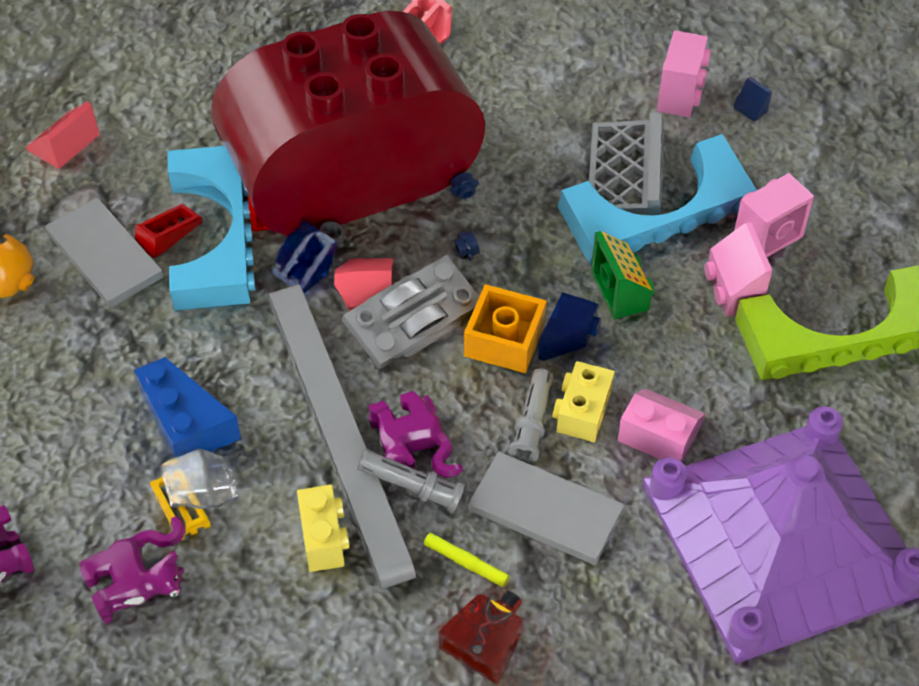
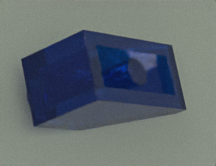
(569, 326)

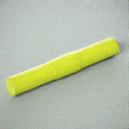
(467, 560)

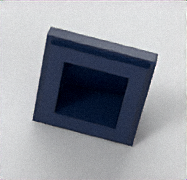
(753, 99)

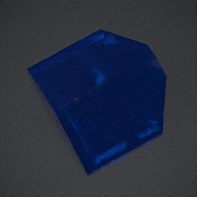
(304, 257)

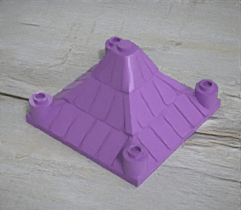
(783, 537)

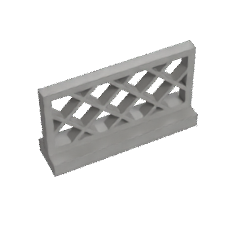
(651, 161)

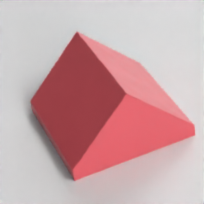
(66, 136)

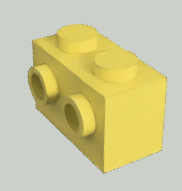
(584, 401)
(320, 527)

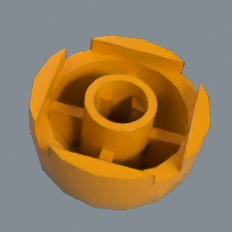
(15, 267)

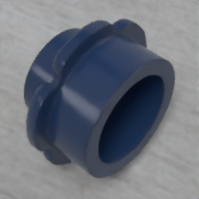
(464, 185)
(466, 245)

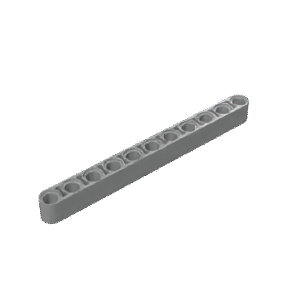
(341, 439)

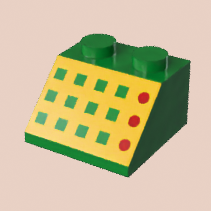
(620, 276)

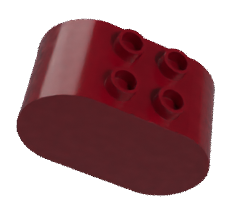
(346, 121)

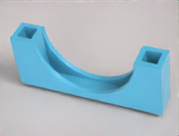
(719, 192)
(223, 273)

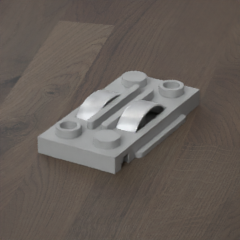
(412, 312)

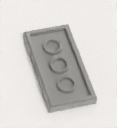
(104, 252)
(546, 507)

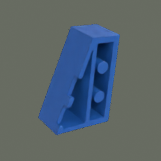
(184, 410)

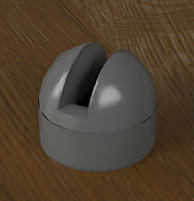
(335, 228)

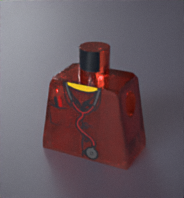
(484, 634)

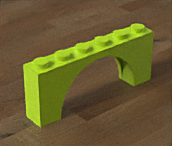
(787, 348)

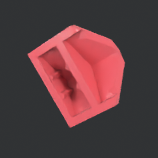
(435, 14)
(362, 279)

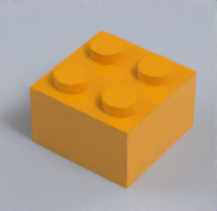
(504, 328)

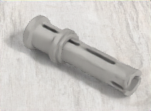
(530, 426)
(426, 485)

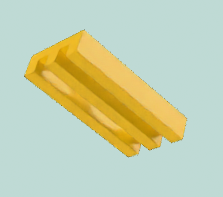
(191, 525)

